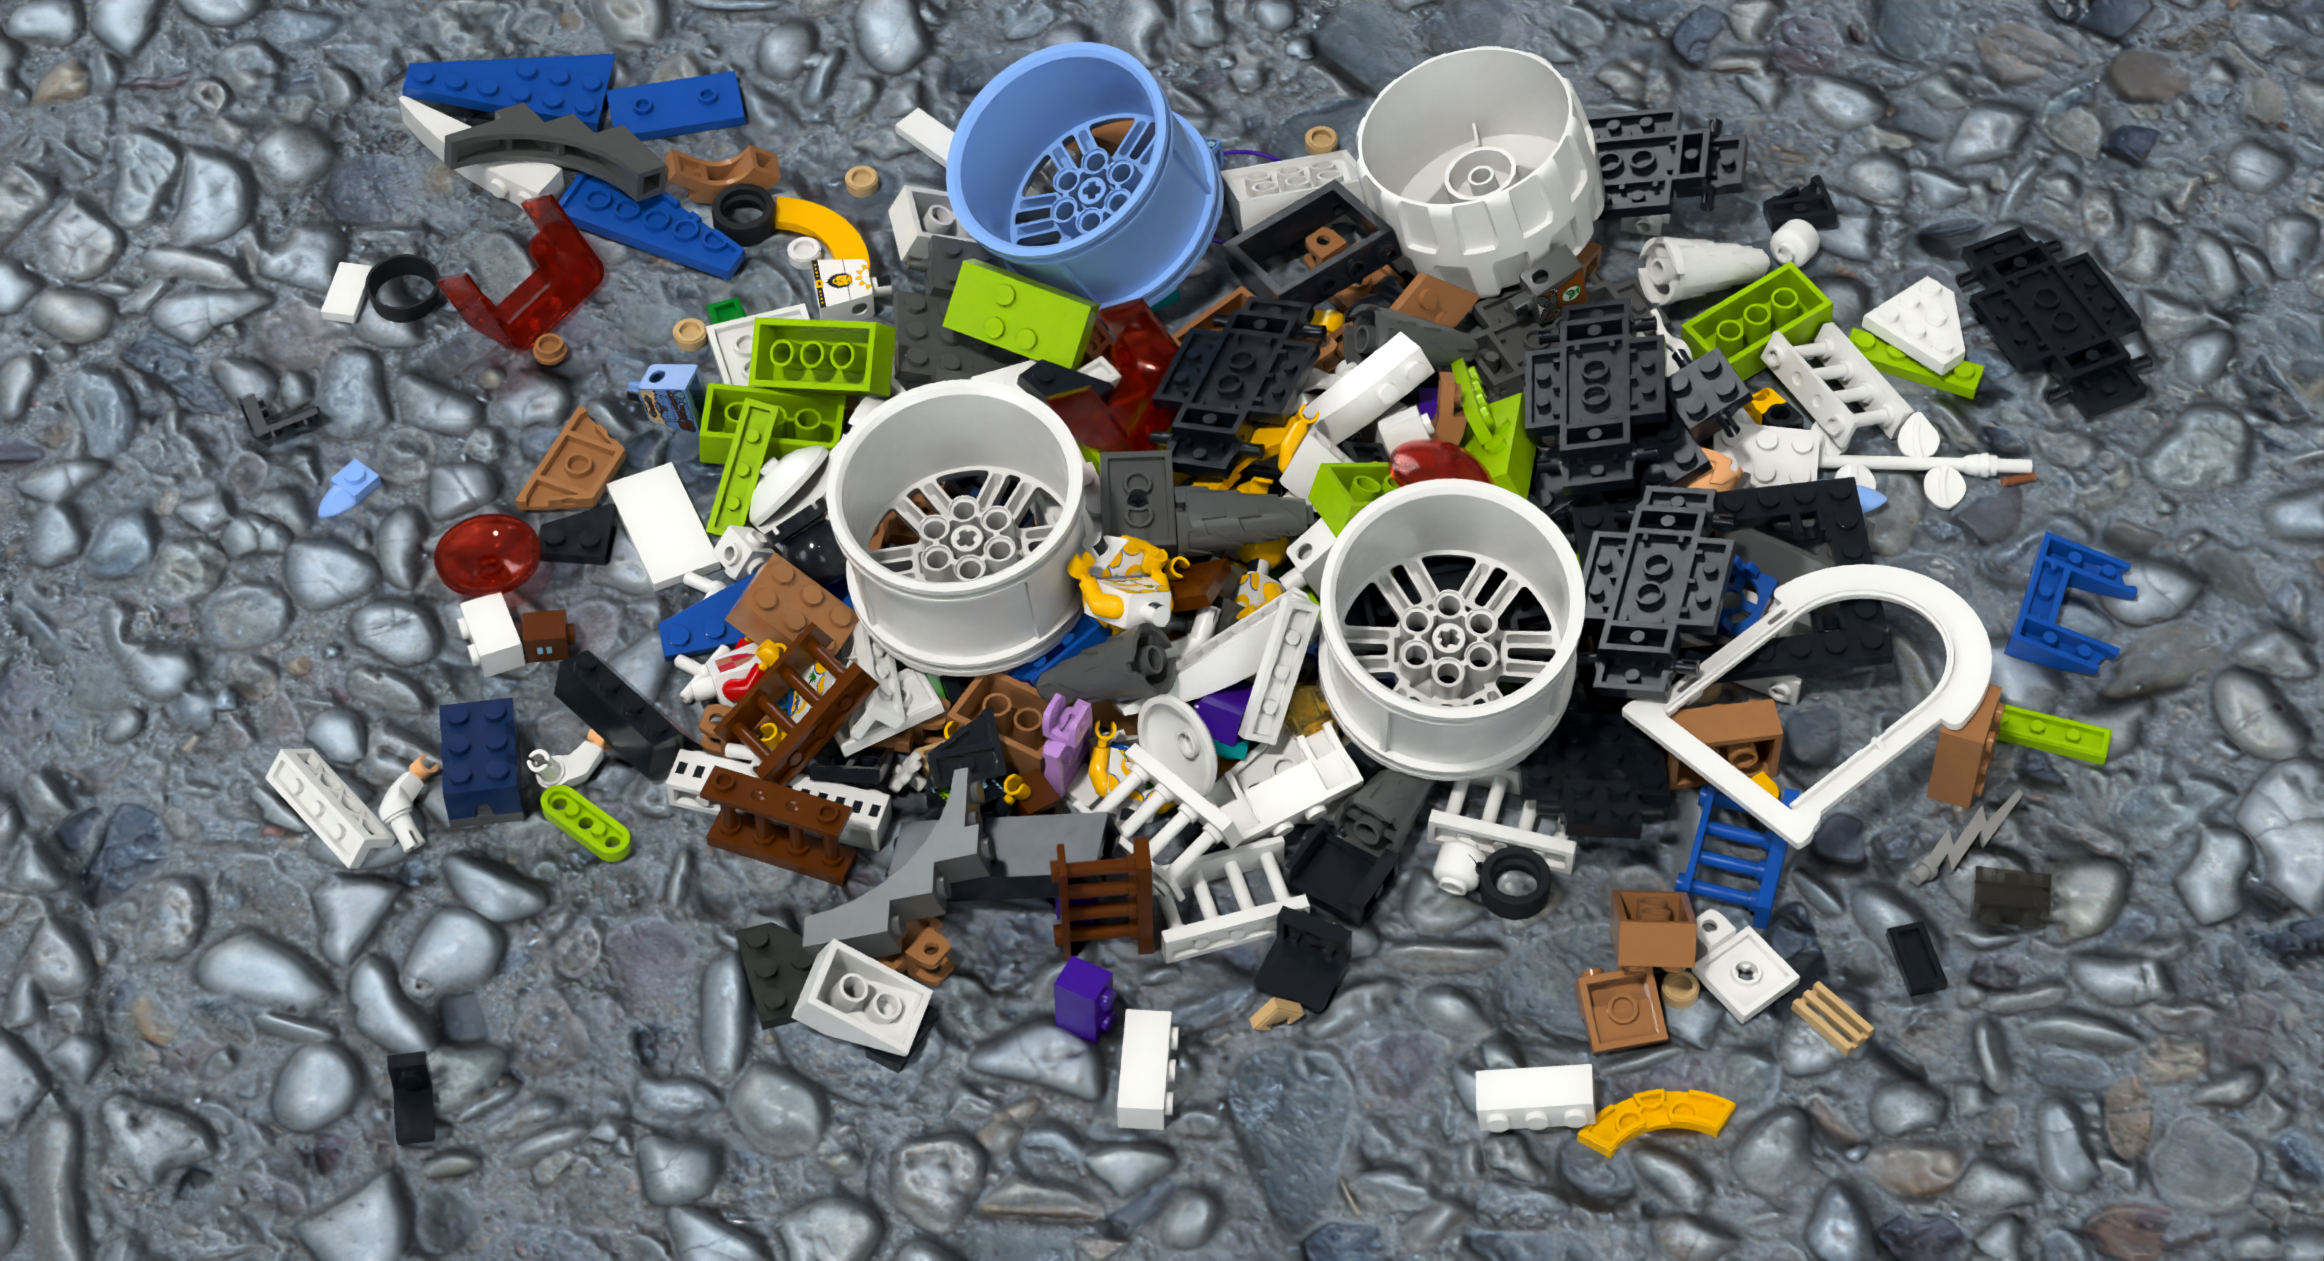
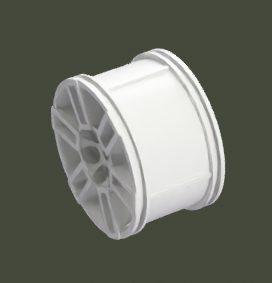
(920, 594)
(1429, 724)

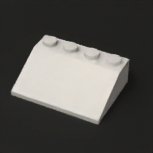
(1269, 187)

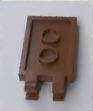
(1199, 584)

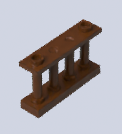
(819, 723)
(772, 843)
(1136, 886)

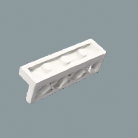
(1279, 669)
(885, 701)
(328, 805)

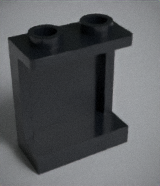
(1338, 874)

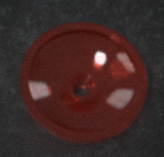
(1434, 459)
(487, 555)

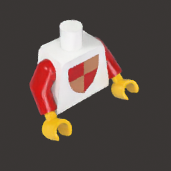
(735, 671)

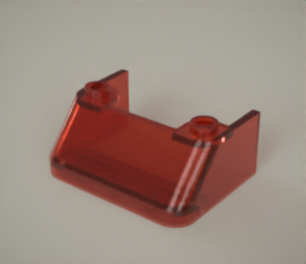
(563, 279)
(1141, 358)

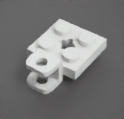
(1725, 953)

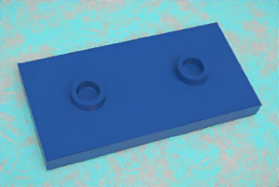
(678, 106)

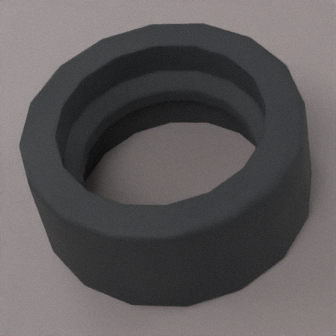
(744, 196)
(1515, 906)

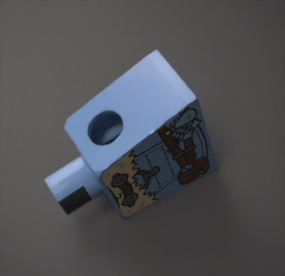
(671, 395)

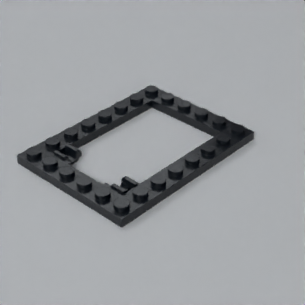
(1838, 516)

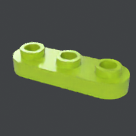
(581, 813)

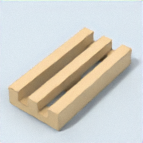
(1836, 1014)

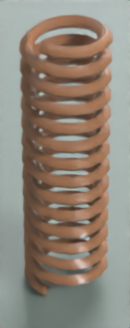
(2019, 478)

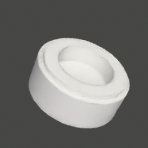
(803, 251)

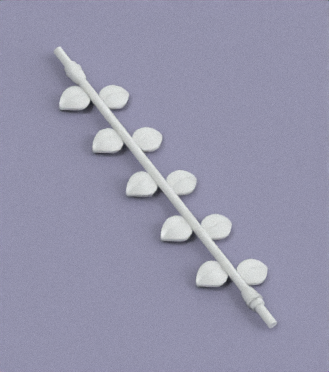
(1917, 443)

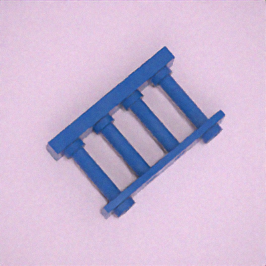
(1765, 871)

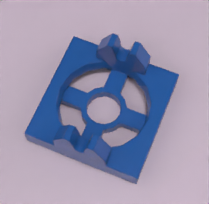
(1765, 588)

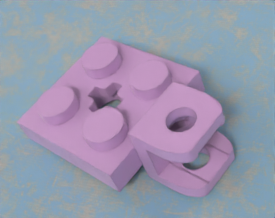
(1067, 742)

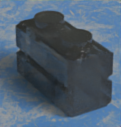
(2010, 897)

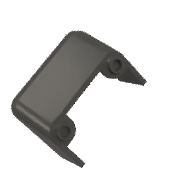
(1778, 557)

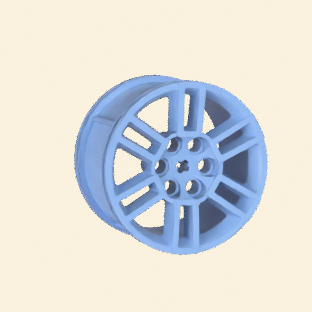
(1122, 220)

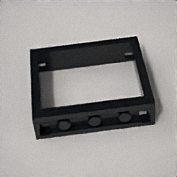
(1299, 221)

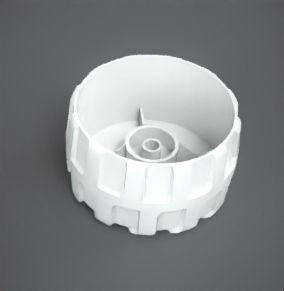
(1480, 166)

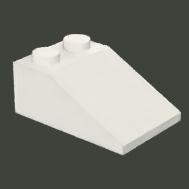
(918, 216)
(861, 1000)

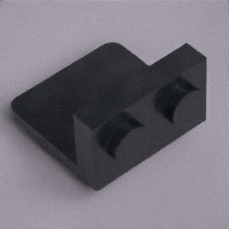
(1304, 959)

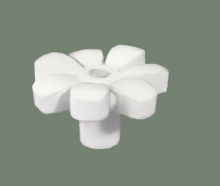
(908, 774)

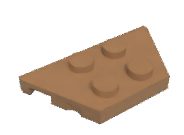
(1435, 300)
(574, 467)

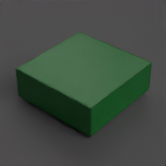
(725, 311)

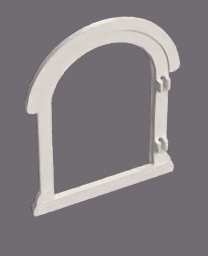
(1951, 702)

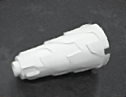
(1693, 267)

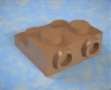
(1620, 1009)

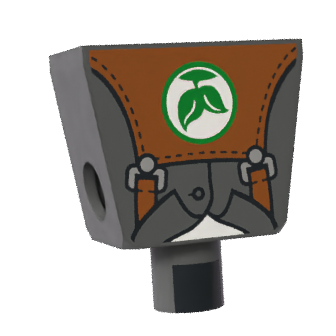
(1549, 285)

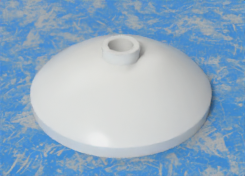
(782, 480)
(1179, 741)

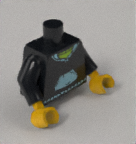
(998, 800)

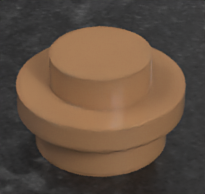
(550, 349)

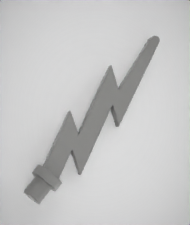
(1927, 867)

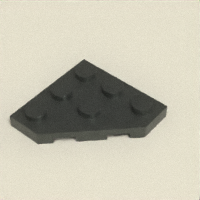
(775, 970)

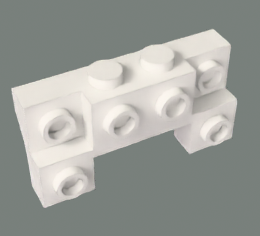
(1293, 794)

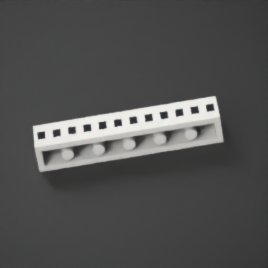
(864, 828)

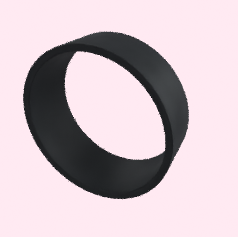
(403, 265)

